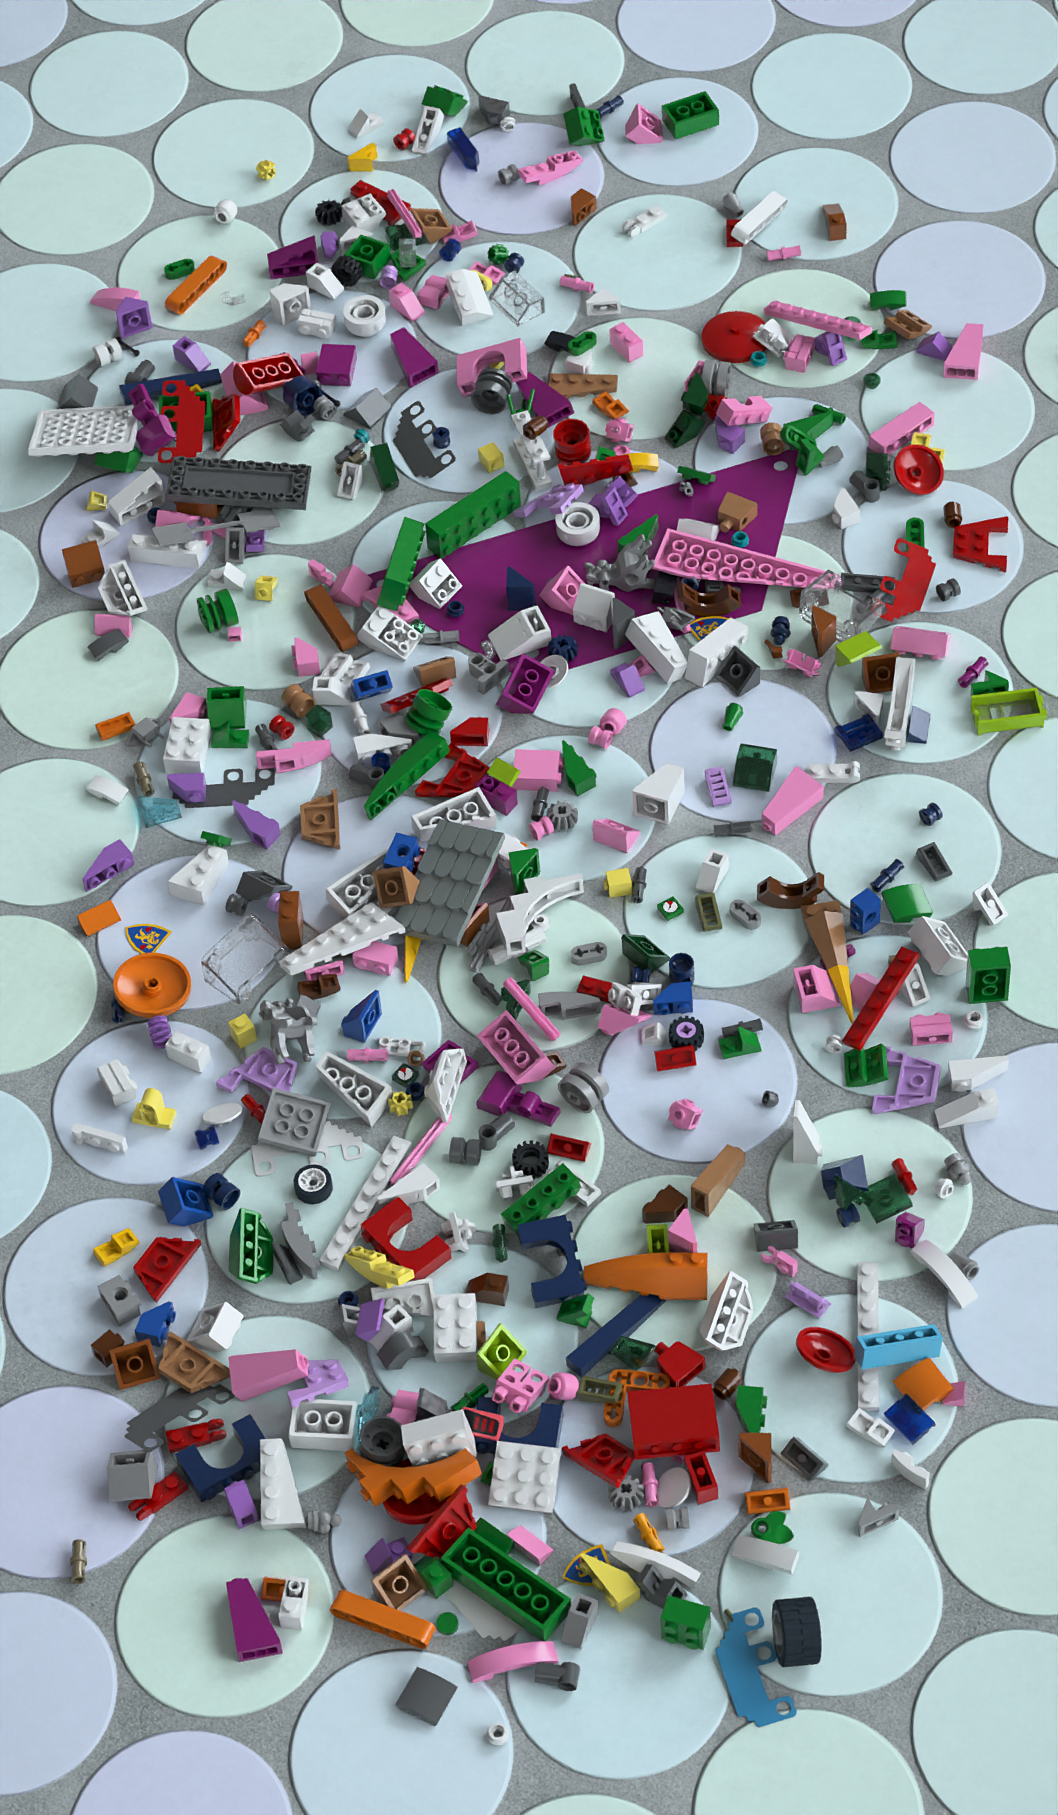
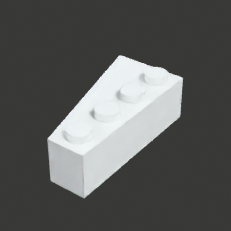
(710, 652)
(465, 809)
(355, 1087)
(278, 1490)

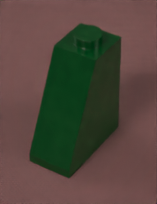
(383, 467)

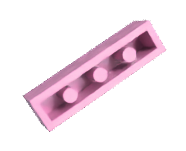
(901, 429)

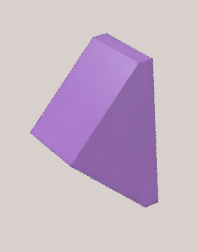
(935, 347)

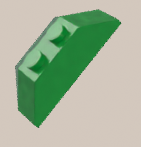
(250, 1248)

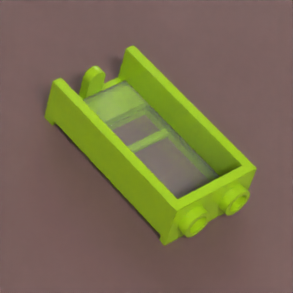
(1008, 710)

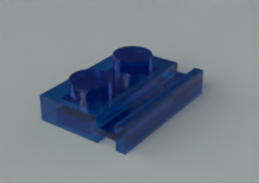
(909, 1419)

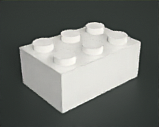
(187, 745)
(455, 1327)
(324, 1425)
(437, 1438)

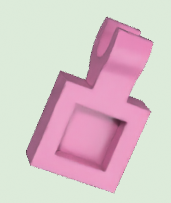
(783, 1261)

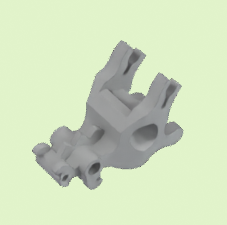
(627, 571)
(289, 1024)

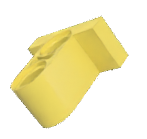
(152, 1111)

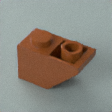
(582, 205)

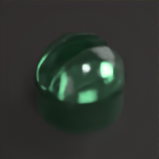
(421, 625)

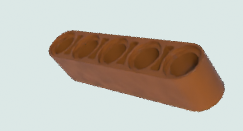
(331, 618)

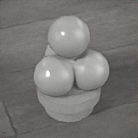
(957, 1169)
(321, 1521)

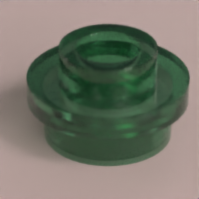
(871, 380)

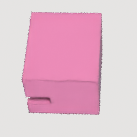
(235, 633)

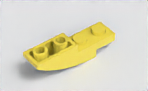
(376, 1268)

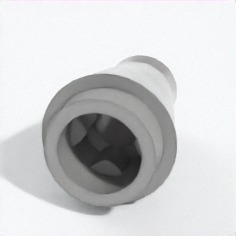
(732, 203)
(831, 456)
(966, 1265)

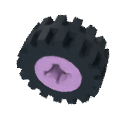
(678, 1032)

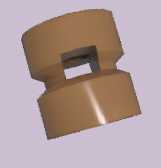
(771, 439)
(297, 700)

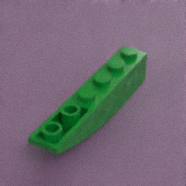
(406, 771)

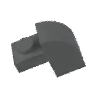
(297, 426)
(399, 1349)
(657, 1588)

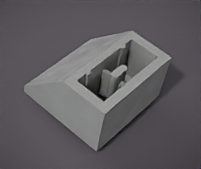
(131, 1475)

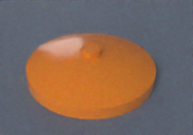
(152, 985)

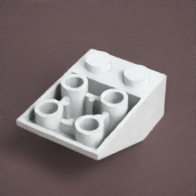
(389, 634)
(521, 634)

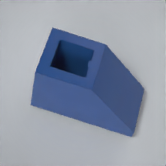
(674, 999)
(155, 1324)

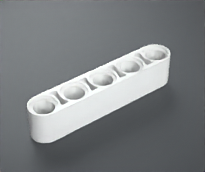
(759, 217)

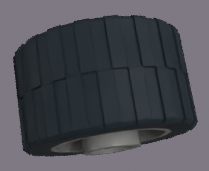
(796, 1631)

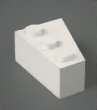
(137, 498)
(200, 875)

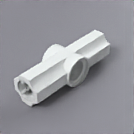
(532, 939)

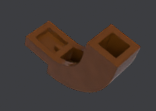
(709, 604)
(790, 895)

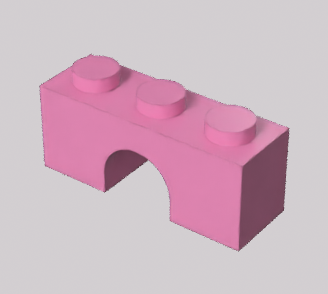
(754, 411)

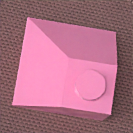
(643, 126)
(169, 517)
(562, 590)
(616, 1020)

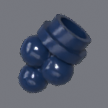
(780, 629)

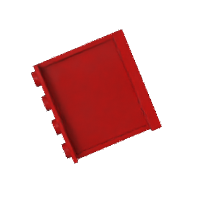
(673, 1421)

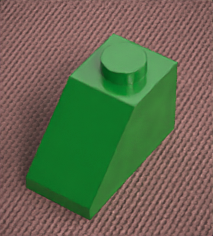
(434, 1575)

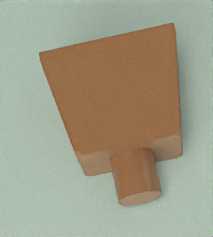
(736, 512)

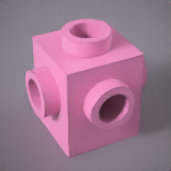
(619, 430)
(684, 1114)

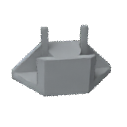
(676, 618)
(144, 733)

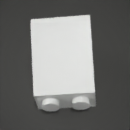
(659, 794)

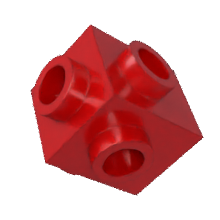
(713, 405)

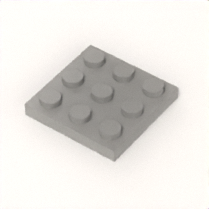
(294, 1122)

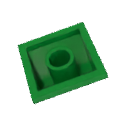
(523, 865)

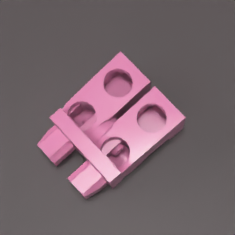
(518, 1387)

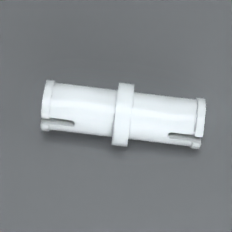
(360, 718)

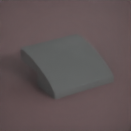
(426, 1695)

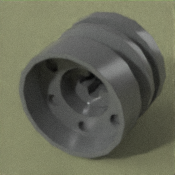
(491, 391)
(381, 1434)

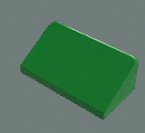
(494, 1536)

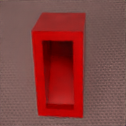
(471, 732)

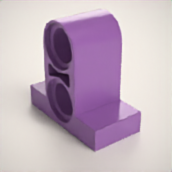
(831, 346)
(610, 506)

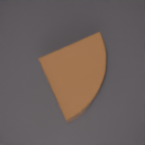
(481, 1334)

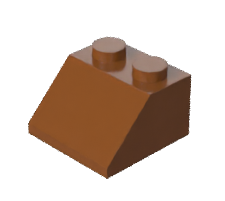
(83, 563)

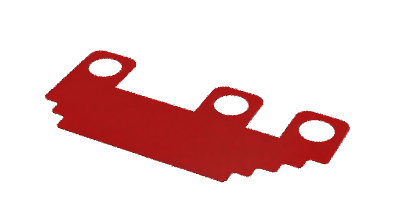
(189, 420)
(914, 583)

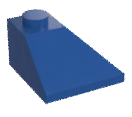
(362, 1018)

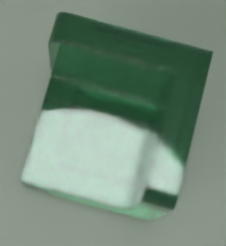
(318, 720)

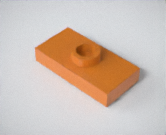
(115, 726)

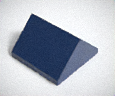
(519, 591)

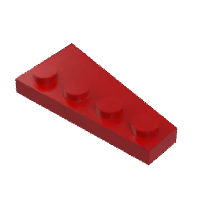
(362, 188)
(594, 470)
(406, 700)

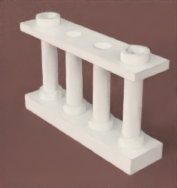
(532, 453)

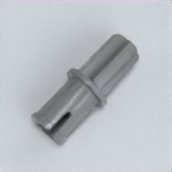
(441, 637)

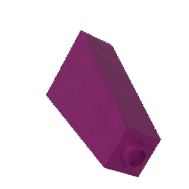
(412, 357)
(546, 400)
(251, 1625)

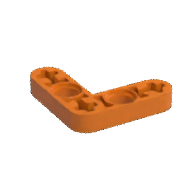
(633, 1375)

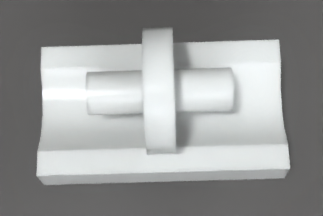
(505, 1186)
(460, 1230)

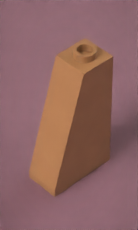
(716, 1179)

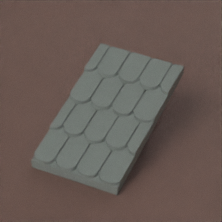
(451, 879)

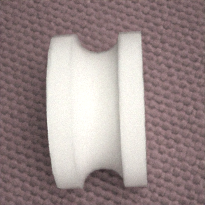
(834, 1044)

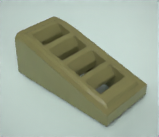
(705, 899)
(594, 1383)

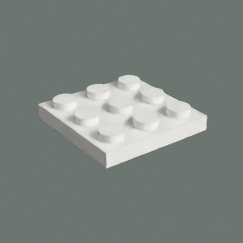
(524, 1477)

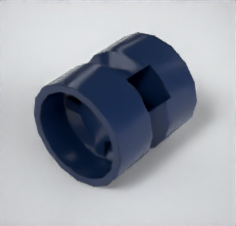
(681, 968)
(221, 1191)

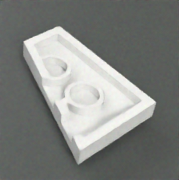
(412, 1296)

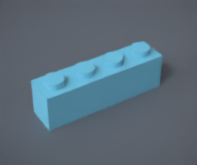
(898, 1346)

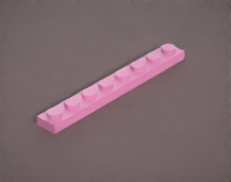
(817, 320)

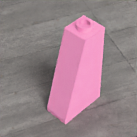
(965, 355)
(791, 801)
(265, 1371)

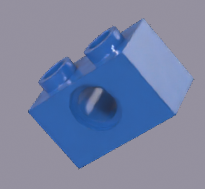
(371, 685)
(402, 846)
(865, 911)

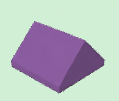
(133, 317)

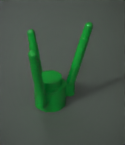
(523, 404)

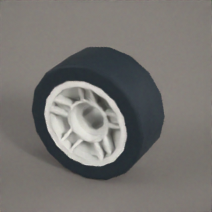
(314, 1175)

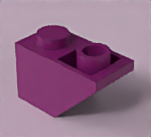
(498, 794)
(908, 1229)

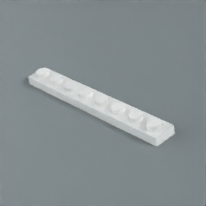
(365, 1203)
(868, 1324)

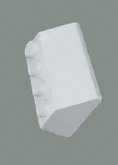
(146, 549)

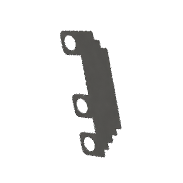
(413, 447)
(232, 790)
(169, 1408)

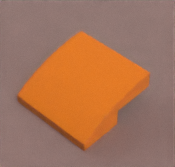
(924, 1383)

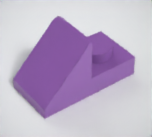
(624, 491)
(628, 679)
(384, 1554)

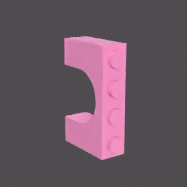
(473, 362)

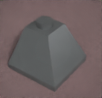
(260, 885)

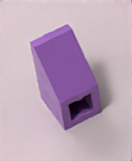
(190, 355)
(241, 1504)

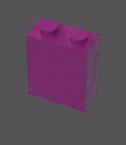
(336, 364)

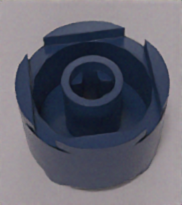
(301, 394)

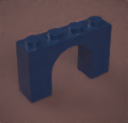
(554, 1233)
(545, 1434)
(209, 1480)

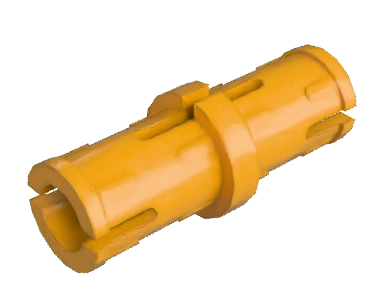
(648, 1533)

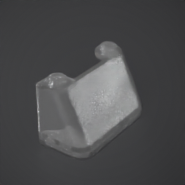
(852, 613)
(242, 957)

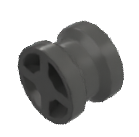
(236, 905)

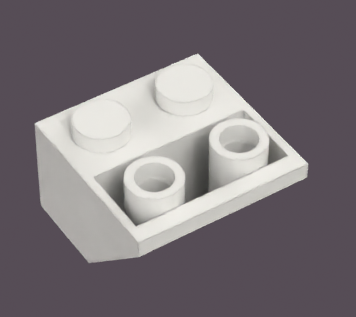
(363, 213)
(435, 584)

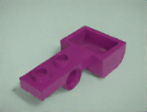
(156, 428)
(504, 1095)

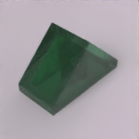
(632, 1352)

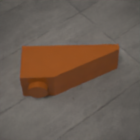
(835, 221)

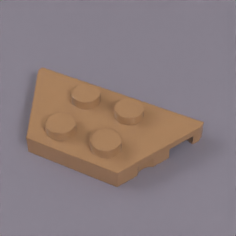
(321, 821)
(190, 1366)

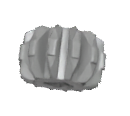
(563, 815)
(627, 1495)

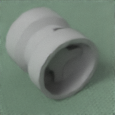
(508, 174)
(325, 408)
(677, 1518)

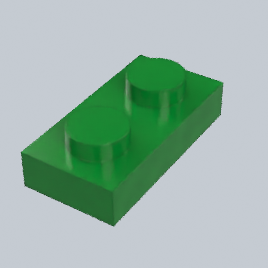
(703, 477)
(215, 839)

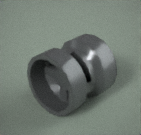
(950, 588)

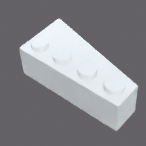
(657, 645)
(355, 888)

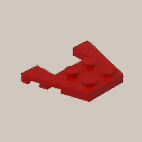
(972, 542)
(460, 778)

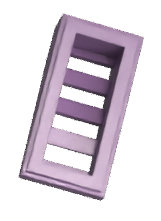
(713, 776)

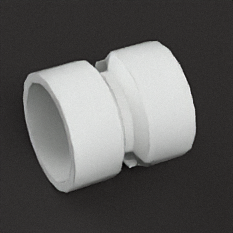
(102, 355)

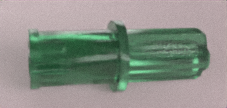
(500, 1243)

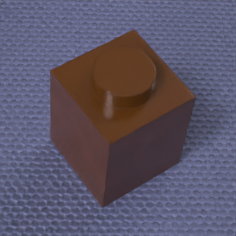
(103, 1344)

